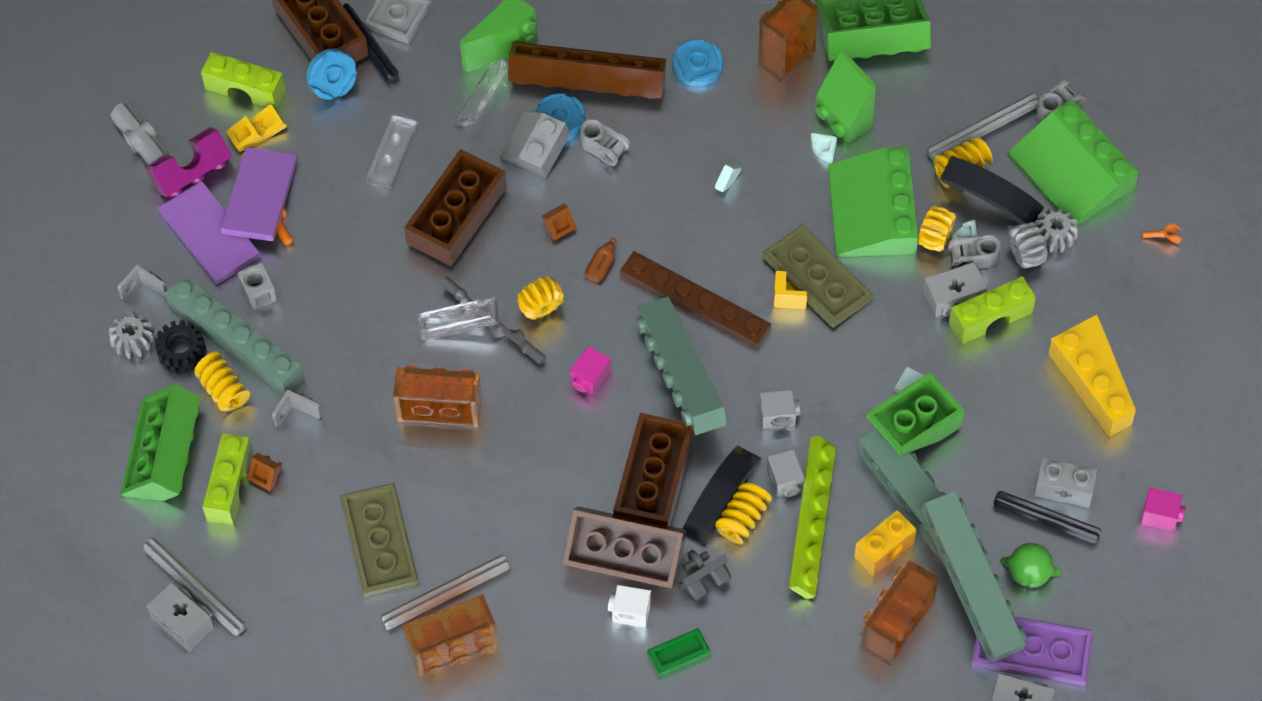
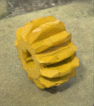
(936, 228)
(540, 298)

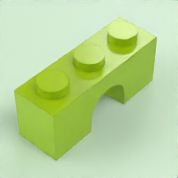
(261, 84)
(1009, 300)
(230, 464)

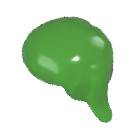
(1031, 565)

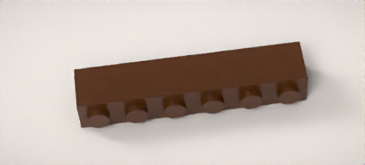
(587, 70)

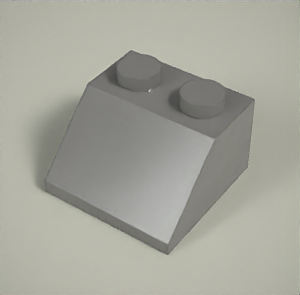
(536, 143)

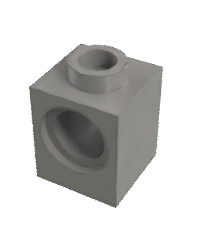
(257, 295)
(778, 409)
(785, 473)

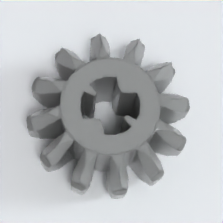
(1057, 229)
(1028, 245)
(141, 332)

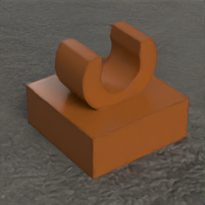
(559, 222)
(264, 471)

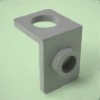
(140, 276)
(301, 402)

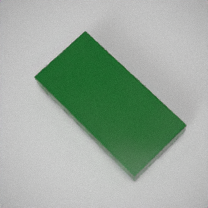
(678, 652)

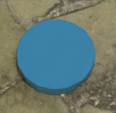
(697, 62)
(331, 73)
(564, 109)

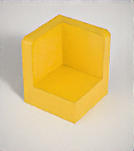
(785, 295)

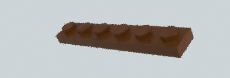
(695, 299)

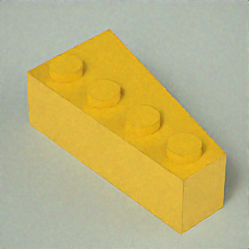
(1094, 374)

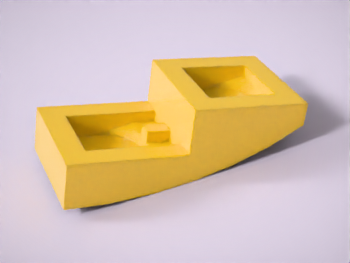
(257, 129)

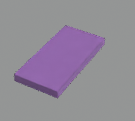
(259, 194)
(198, 222)
(1050, 653)

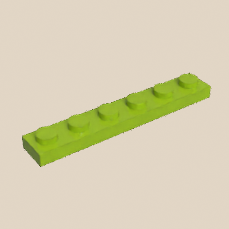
(812, 517)

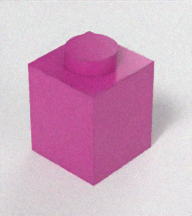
(590, 371)
(1162, 509)

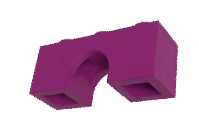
(209, 154)

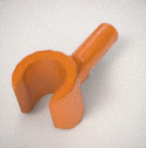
(1167, 232)

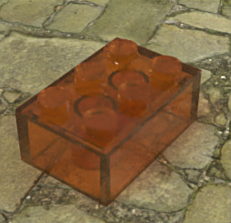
(787, 36)
(437, 396)
(898, 611)
(451, 636)

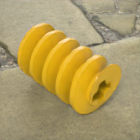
(974, 152)
(221, 382)
(741, 511)

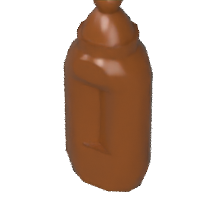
(601, 261)

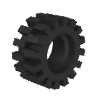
(173, 334)

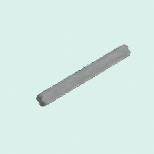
(985, 125)
(194, 586)
(444, 592)

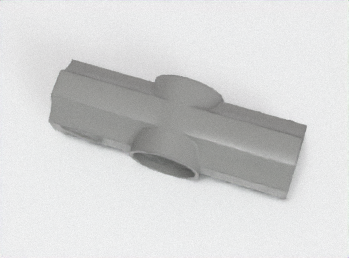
(138, 133)

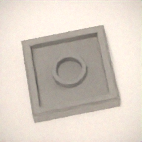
(397, 18)

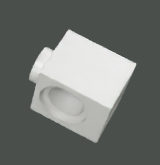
(630, 606)

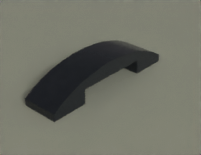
(992, 189)
(719, 492)

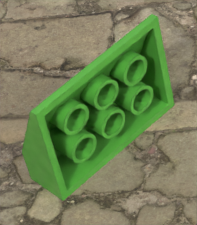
(873, 27)
(1074, 163)
(873, 204)

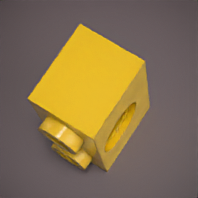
(885, 543)

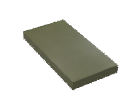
(814, 269)
(379, 540)

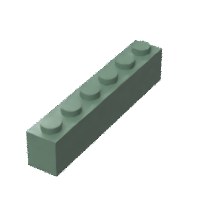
(234, 336)
(681, 366)
(902, 479)
(973, 577)

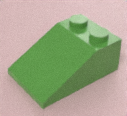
(495, 34)
(846, 99)
(917, 415)

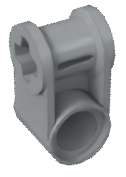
(1056, 98)
(606, 145)
(973, 249)

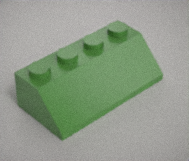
(161, 444)

